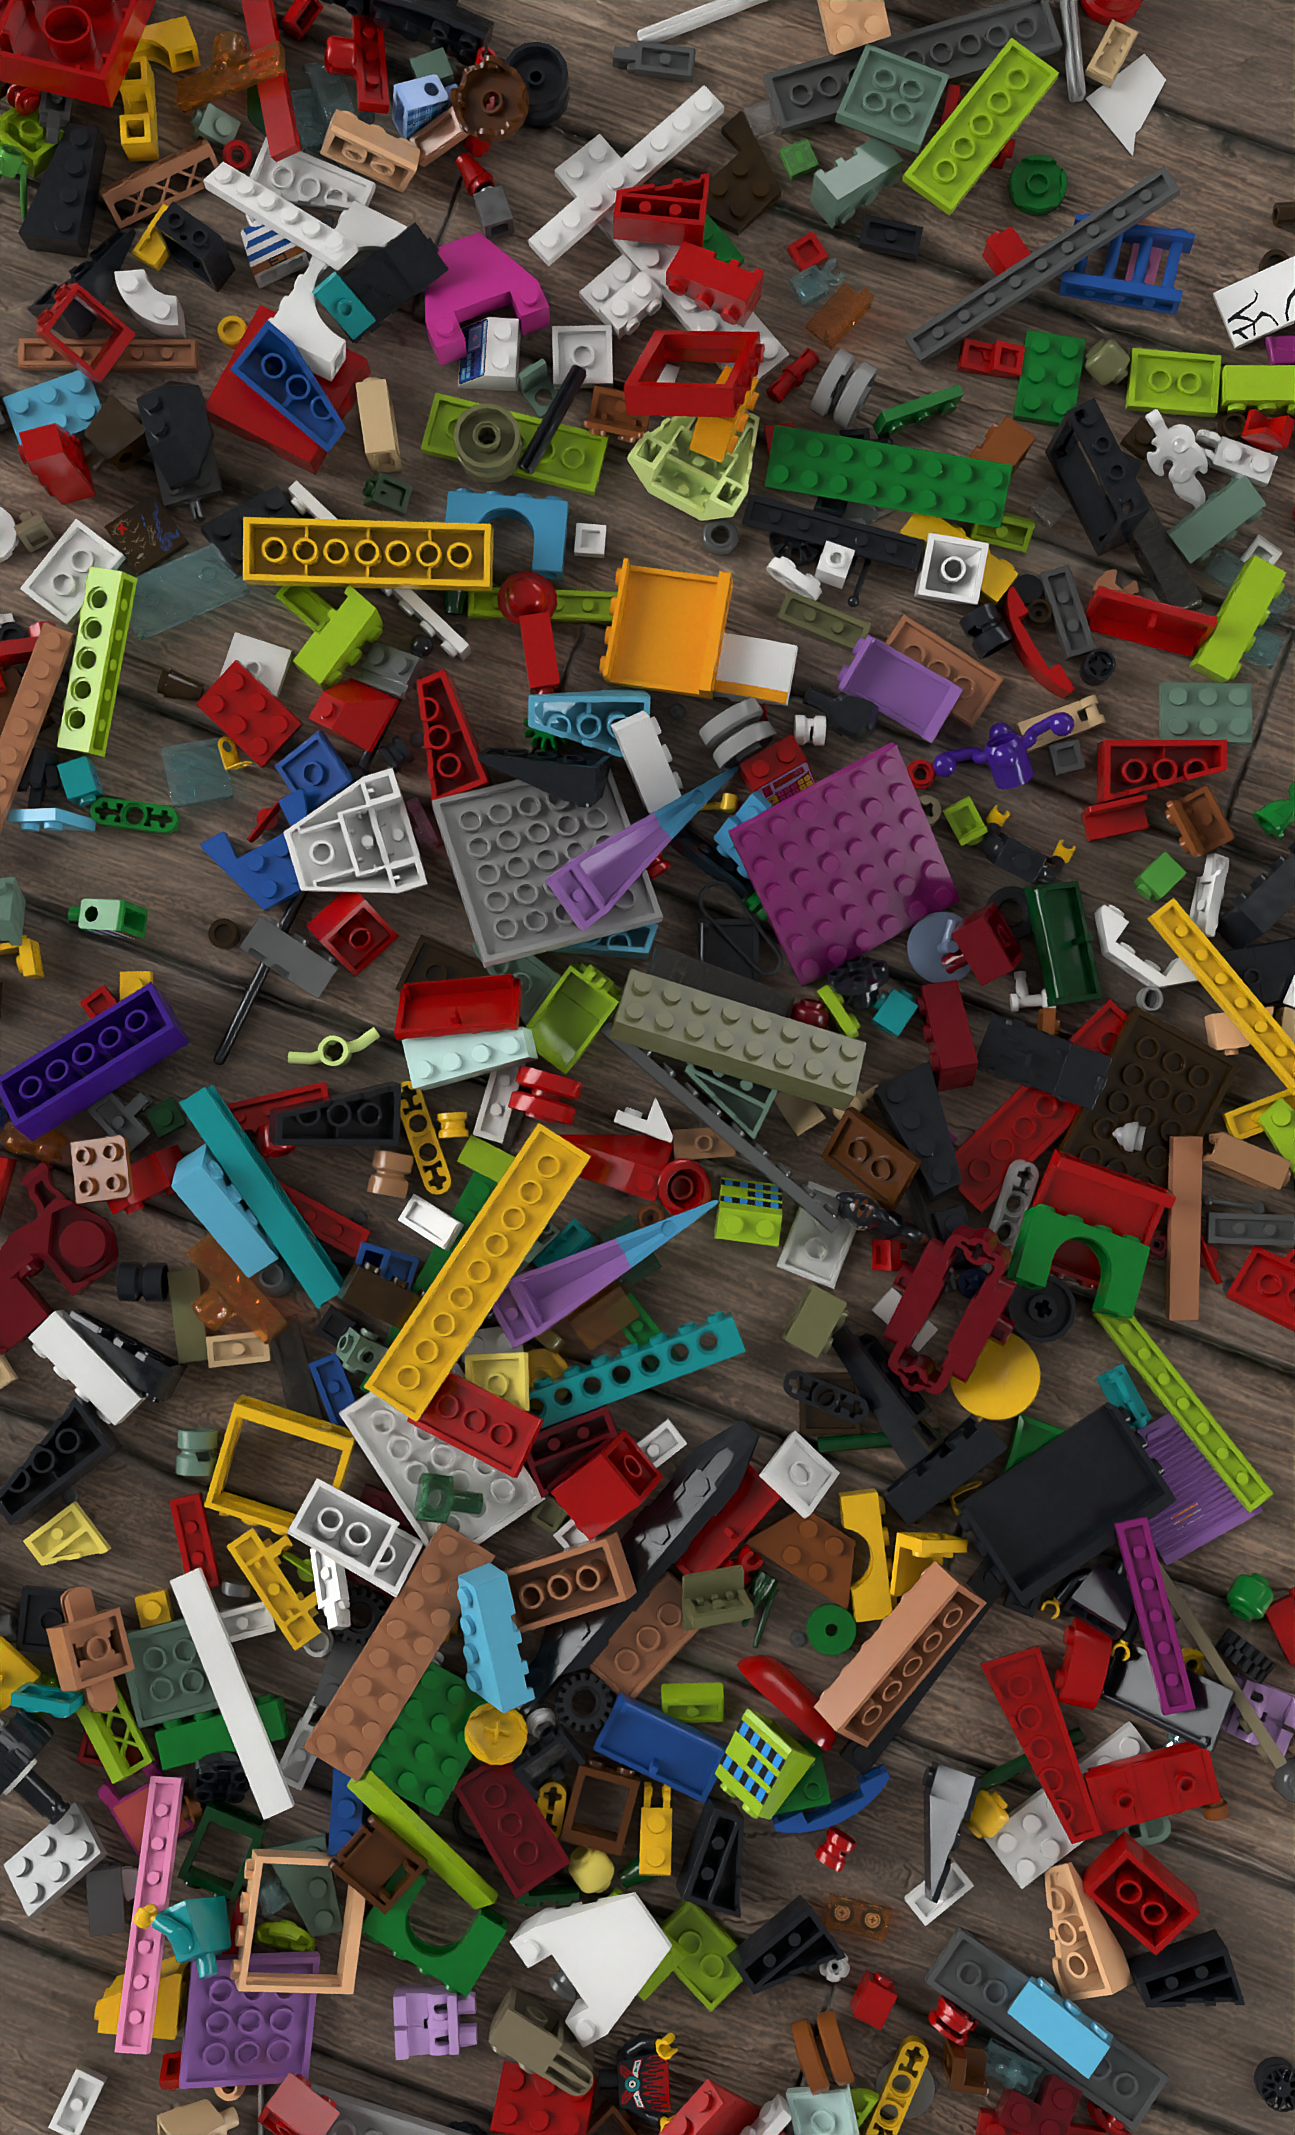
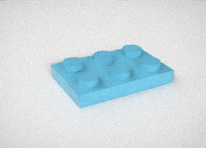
(63, 400)

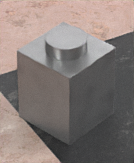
(494, 212)

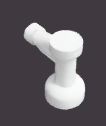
(1022, 999)

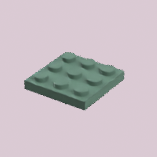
(892, 98)
(167, 1674)

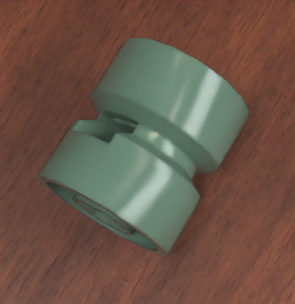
(201, 1441)

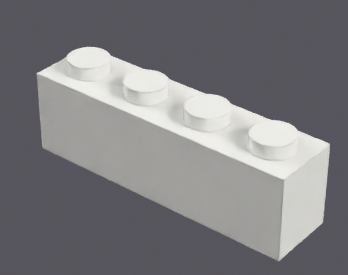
(86, 1367)

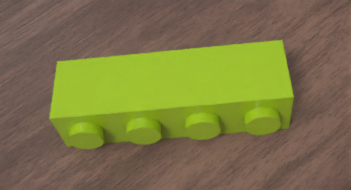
(1257, 387)
(1238, 620)

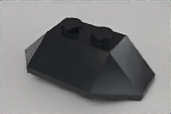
(177, 430)

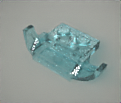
(317, 105)

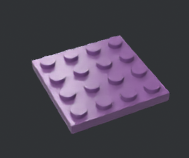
(247, 2035)

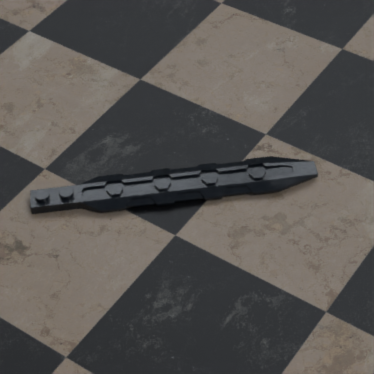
(651, 1546)

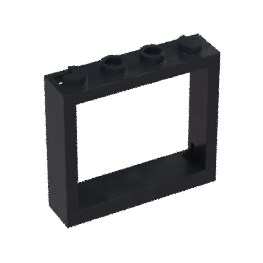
(1090, 427)

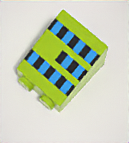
(748, 1212)
(762, 1764)

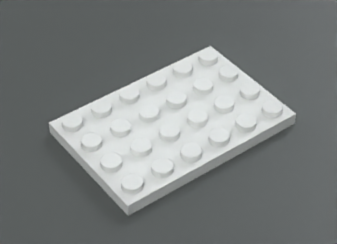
(405, 1451)

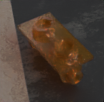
(44, 1148)

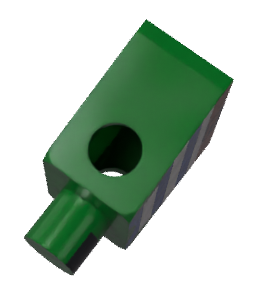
(110, 918)

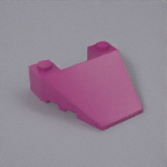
(475, 284)

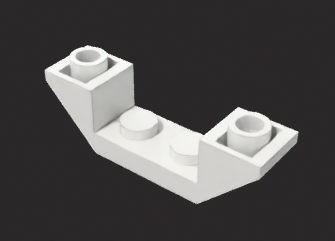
(1109, 927)

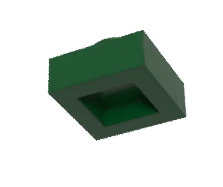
(166, 1117)

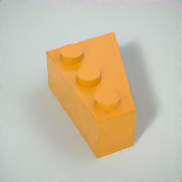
(717, 435)

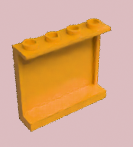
(666, 630)

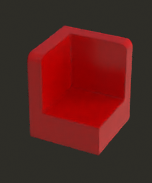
(1267, 433)

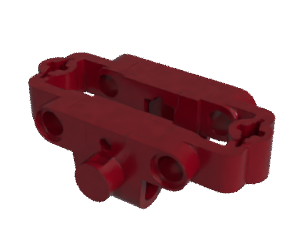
(922, 1292)

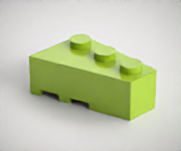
(340, 640)

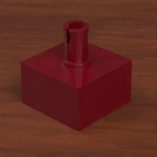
(985, 945)

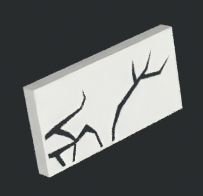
(1258, 303)

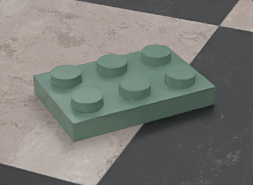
(1206, 712)

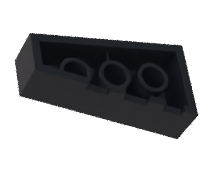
(944, 1469)

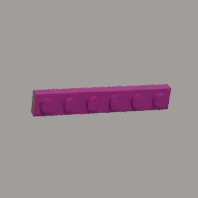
(1154, 1616)

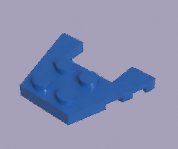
(267, 870)

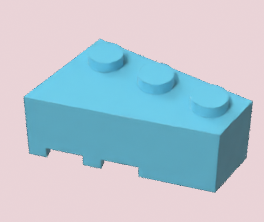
(1061, 2025)

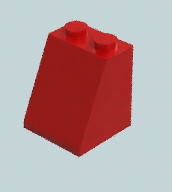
(607, 1486)

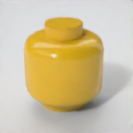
(987, 1815)

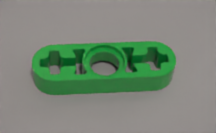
(112, 820)

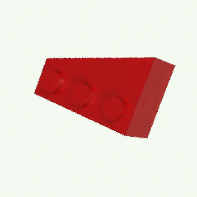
(715, 283)

